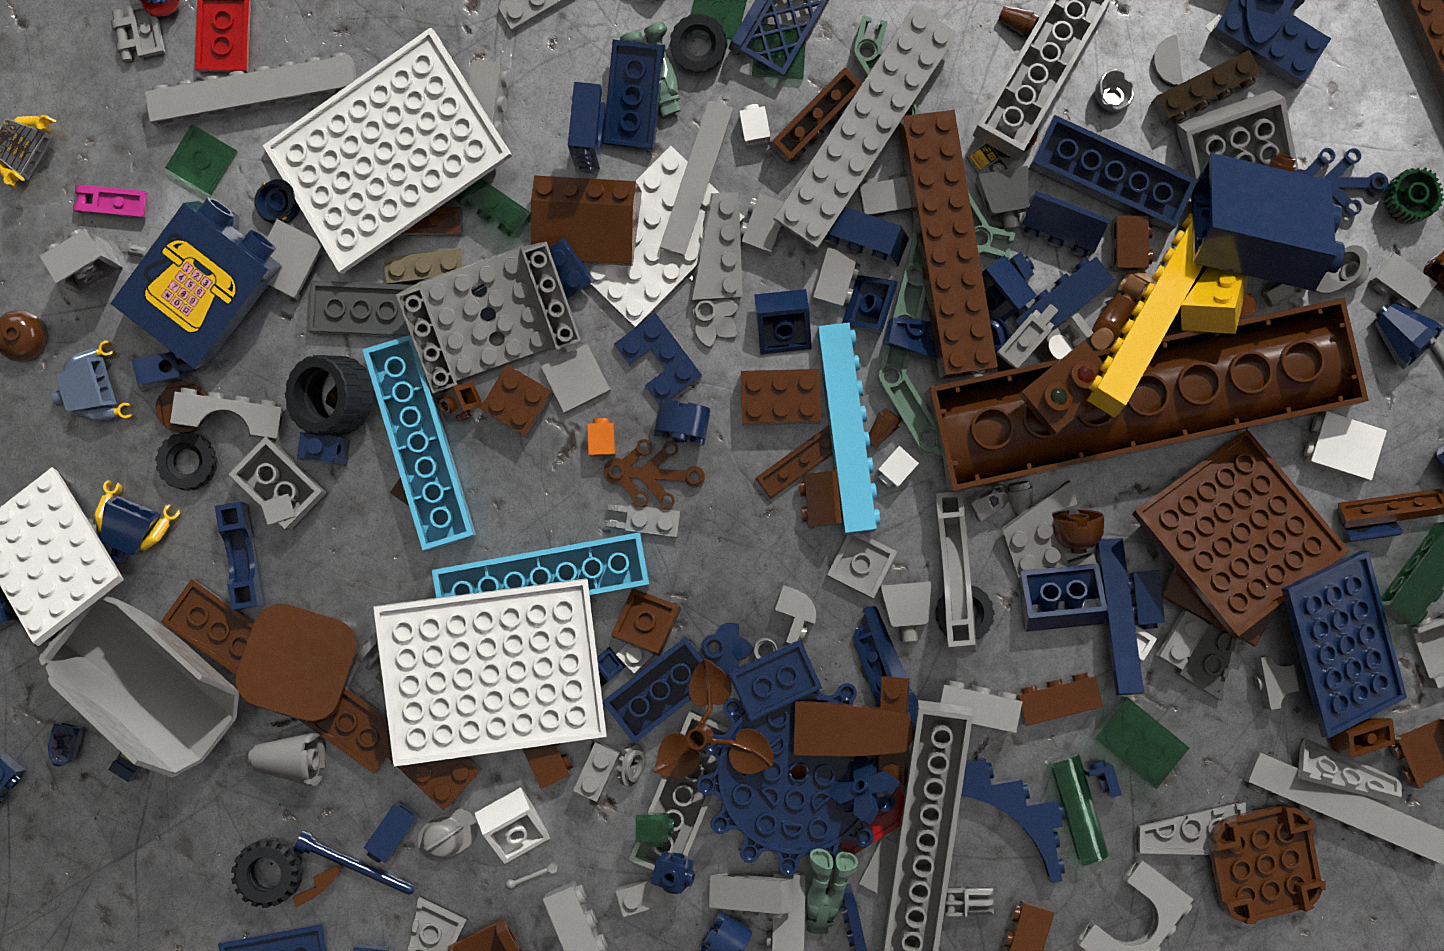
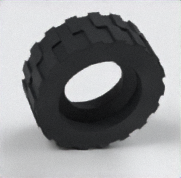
(718, 42)
(171, 447)
(984, 608)

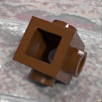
(459, 402)

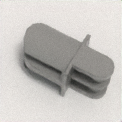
(966, 901)

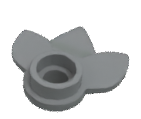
(718, 322)

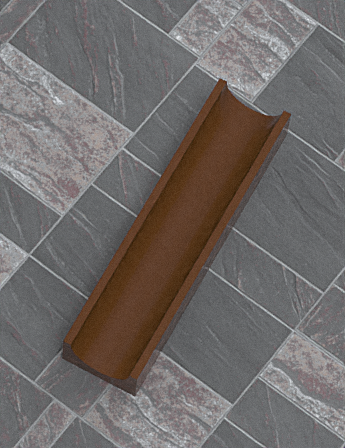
(1191, 390)

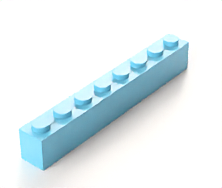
(846, 428)

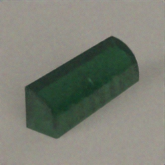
(1079, 809)

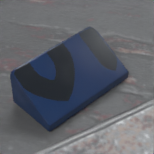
(1370, 531)

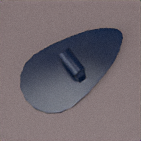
(1266, 17)

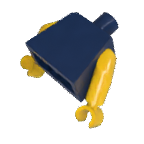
(128, 525)

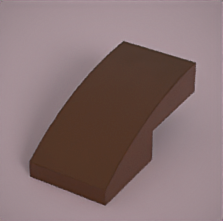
(322, 881)

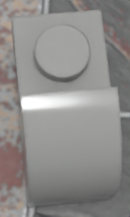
(1074, 329)
(800, 607)

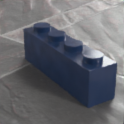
(1070, 292)

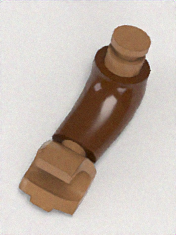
(1118, 311)

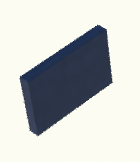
(774, 680)

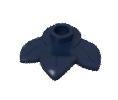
(730, 647)

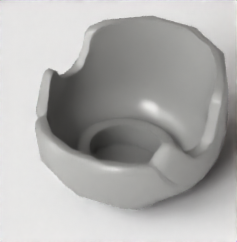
(1114, 91)

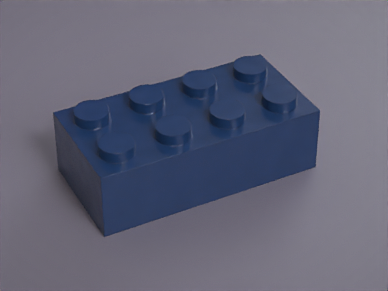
(1287, 54)
(655, 691)

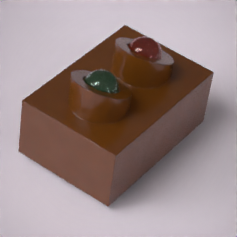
(1064, 388)

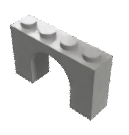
(1168, 906)

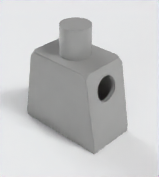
(907, 606)

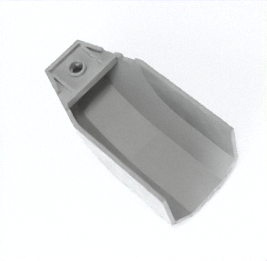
(140, 686)

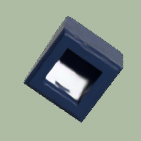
(608, 665)

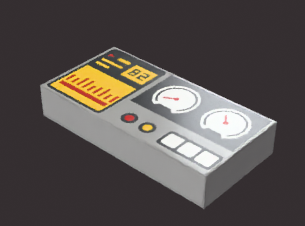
(986, 160)

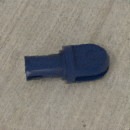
(1000, 337)

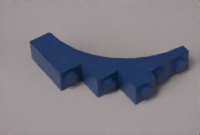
(1034, 817)

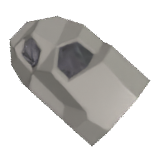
(988, 500)

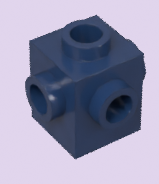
(673, 872)

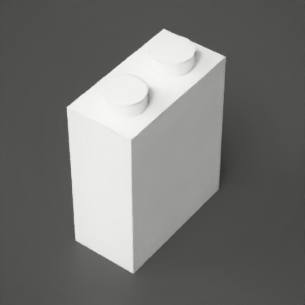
(1344, 446)

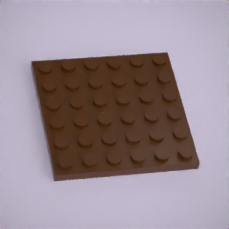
(1239, 532)

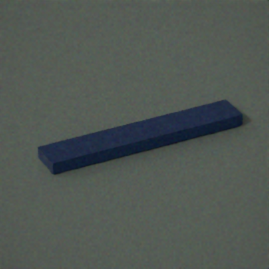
(1120, 617)

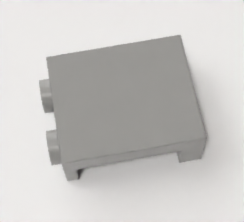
(296, 254)
(1429, 644)

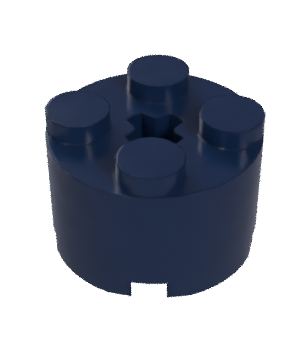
(682, 422)
(726, 936)

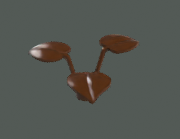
(679, 752)

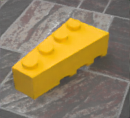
(1214, 302)

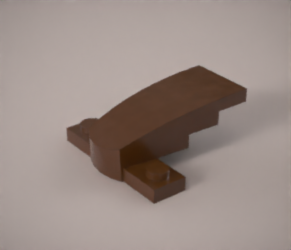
(859, 728)

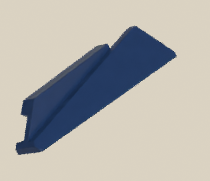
(879, 655)

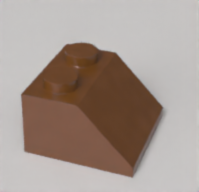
(822, 499)

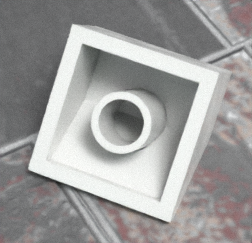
(511, 825)

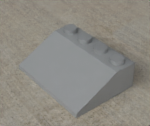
(1243, 130)

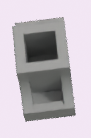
(1274, 681)

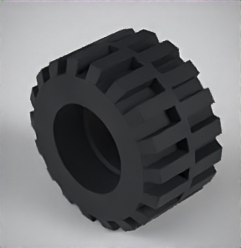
(251, 888)

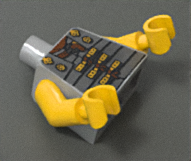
(22, 146)

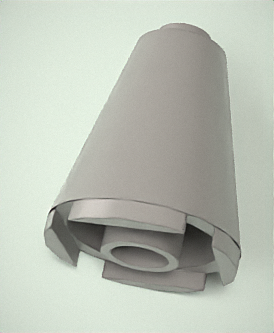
(291, 758)

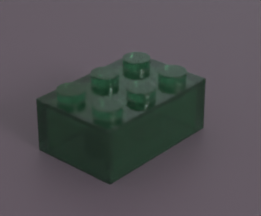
(1139, 742)

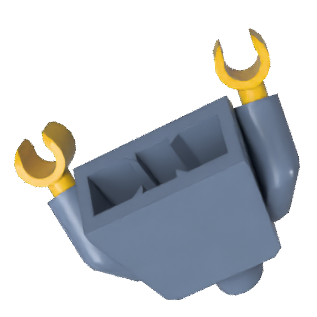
(87, 387)

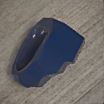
(64, 743)

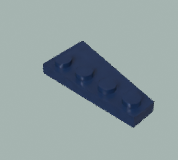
(911, 336)

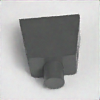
(1005, 194)

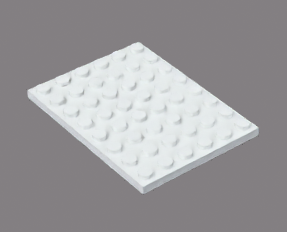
(387, 150)
(490, 671)

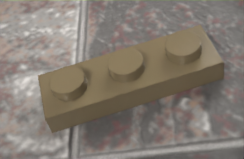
(421, 266)

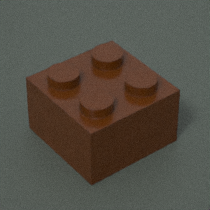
(516, 400)

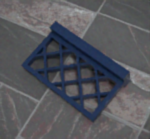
(753, 21)

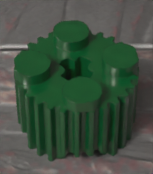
(1427, 195)

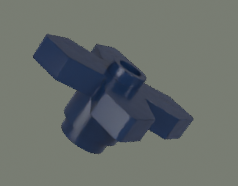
(867, 791)

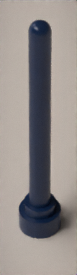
(308, 844)

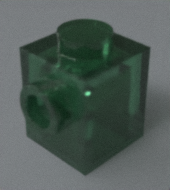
(653, 828)

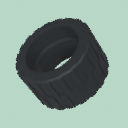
(305, 390)

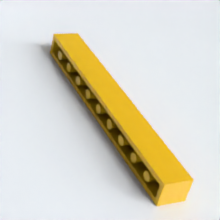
(1148, 327)

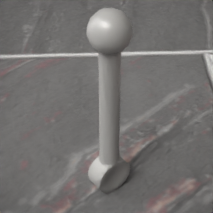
(552, 869)

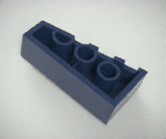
(868, 236)

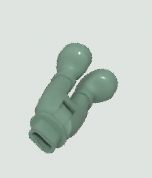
(669, 87)
(824, 905)

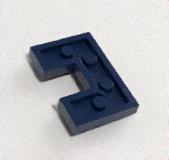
(678, 367)

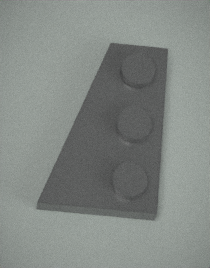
(1210, 661)

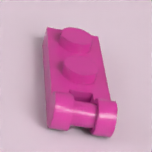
(111, 201)

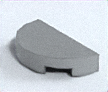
(1167, 61)

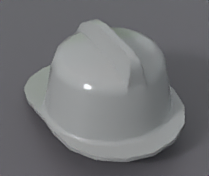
(1351, 273)
(447, 835)

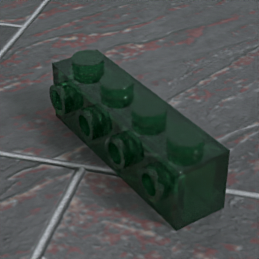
(495, 206)

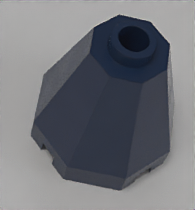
(1406, 333)

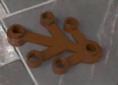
(649, 473)

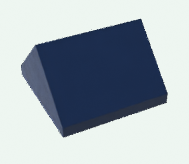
(870, 304)

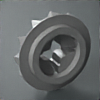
(630, 765)

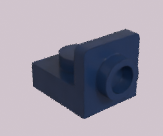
(1108, 781)

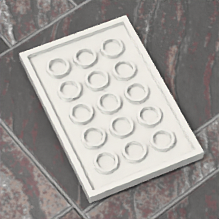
(655, 272)
(51, 557)

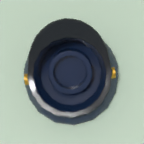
(276, 201)

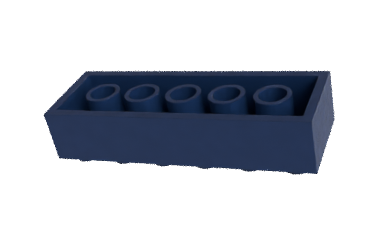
(1113, 173)

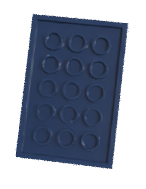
(1344, 643)

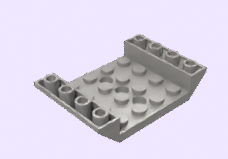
(527, 308)

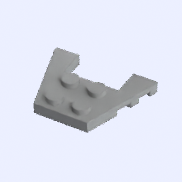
(1032, 535)

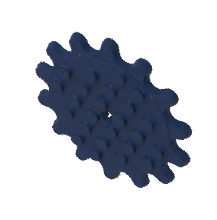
(771, 805)

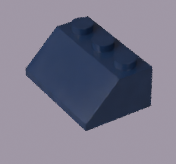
(1063, 224)
(1062, 597)

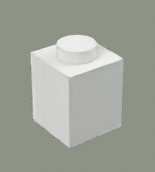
(754, 125)
(896, 468)

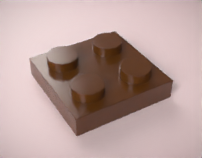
(646, 622)

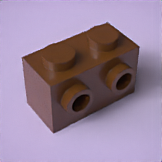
(1131, 243)

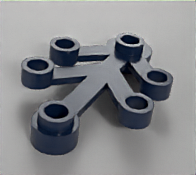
(1345, 182)

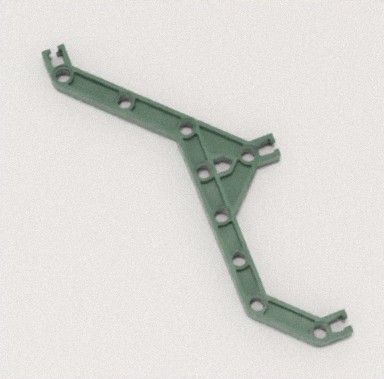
(911, 295)

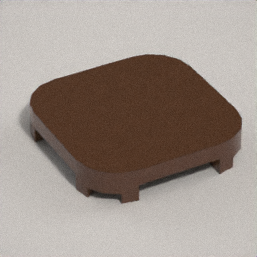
(296, 663)
(1265, 863)

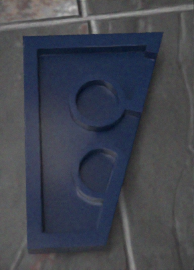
(851, 915)

